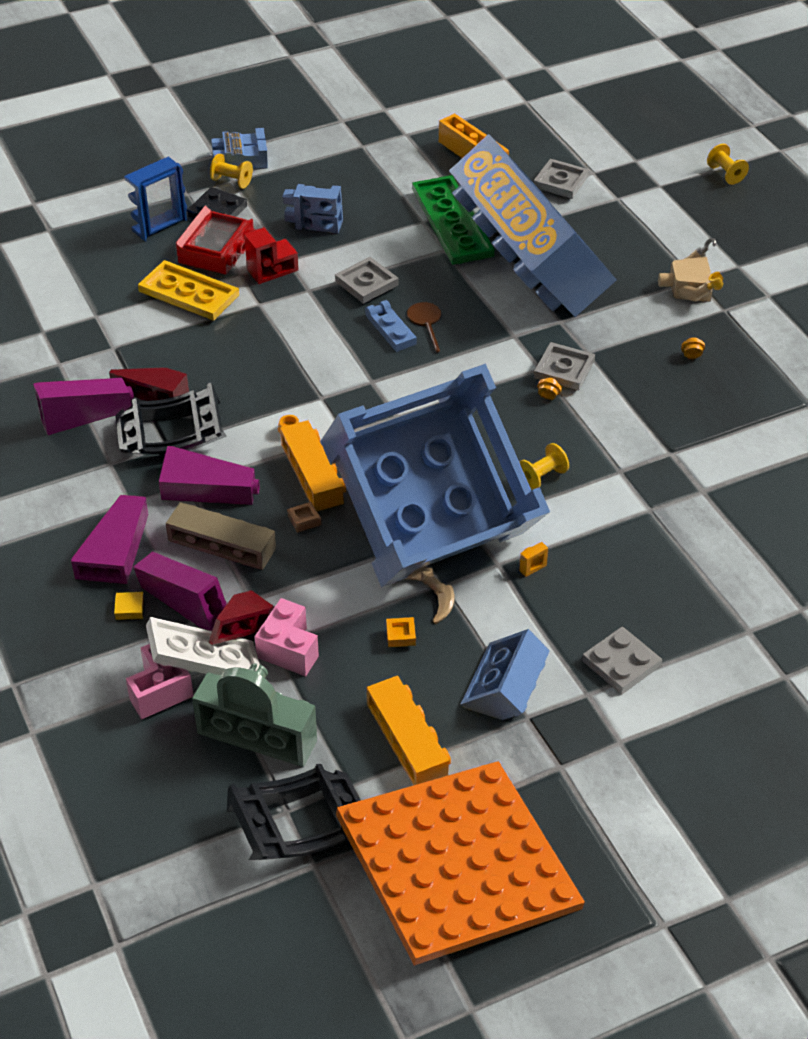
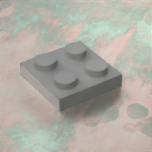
(561, 178)
(366, 279)
(565, 365)
(622, 660)

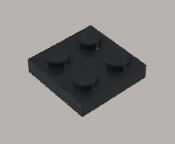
(219, 202)

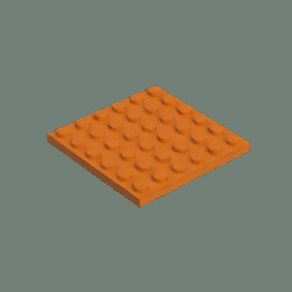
(458, 861)

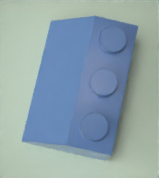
(506, 676)

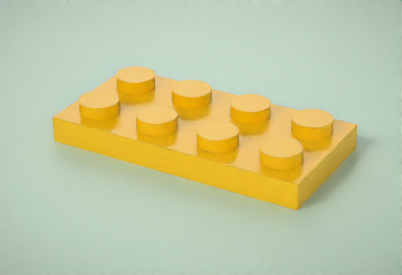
(188, 290)

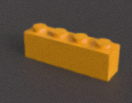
(460, 135)
(312, 466)
(407, 731)

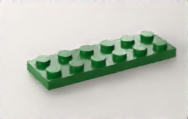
(451, 221)

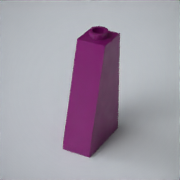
(80, 402)
(205, 479)
(113, 543)
(182, 588)

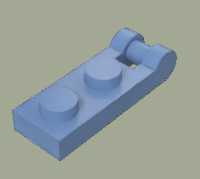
(390, 326)

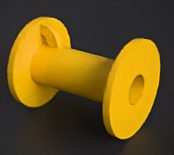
(734, 170)
(242, 172)
(554, 459)

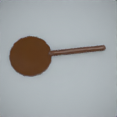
(425, 315)

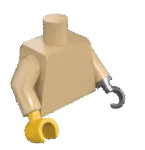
(692, 276)

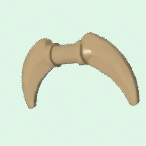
(444, 592)

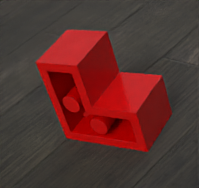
(268, 258)

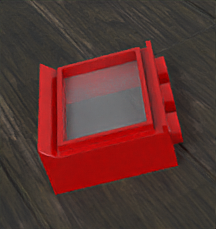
(213, 241)

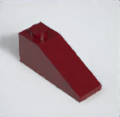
(153, 383)
(240, 617)

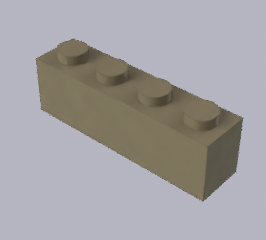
(221, 535)

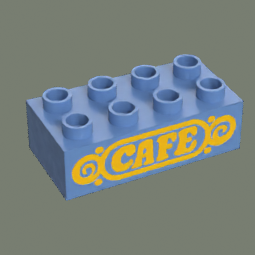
(529, 229)

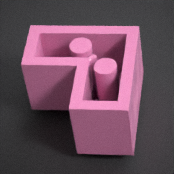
(284, 639)
(157, 686)

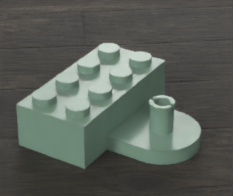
(249, 713)

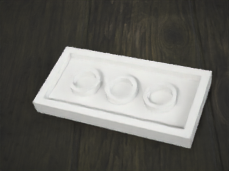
(190, 648)

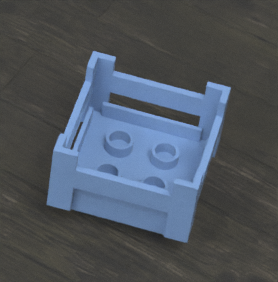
(428, 477)

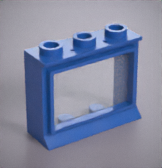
(157, 197)

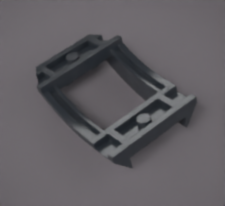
(201, 405)
(253, 804)

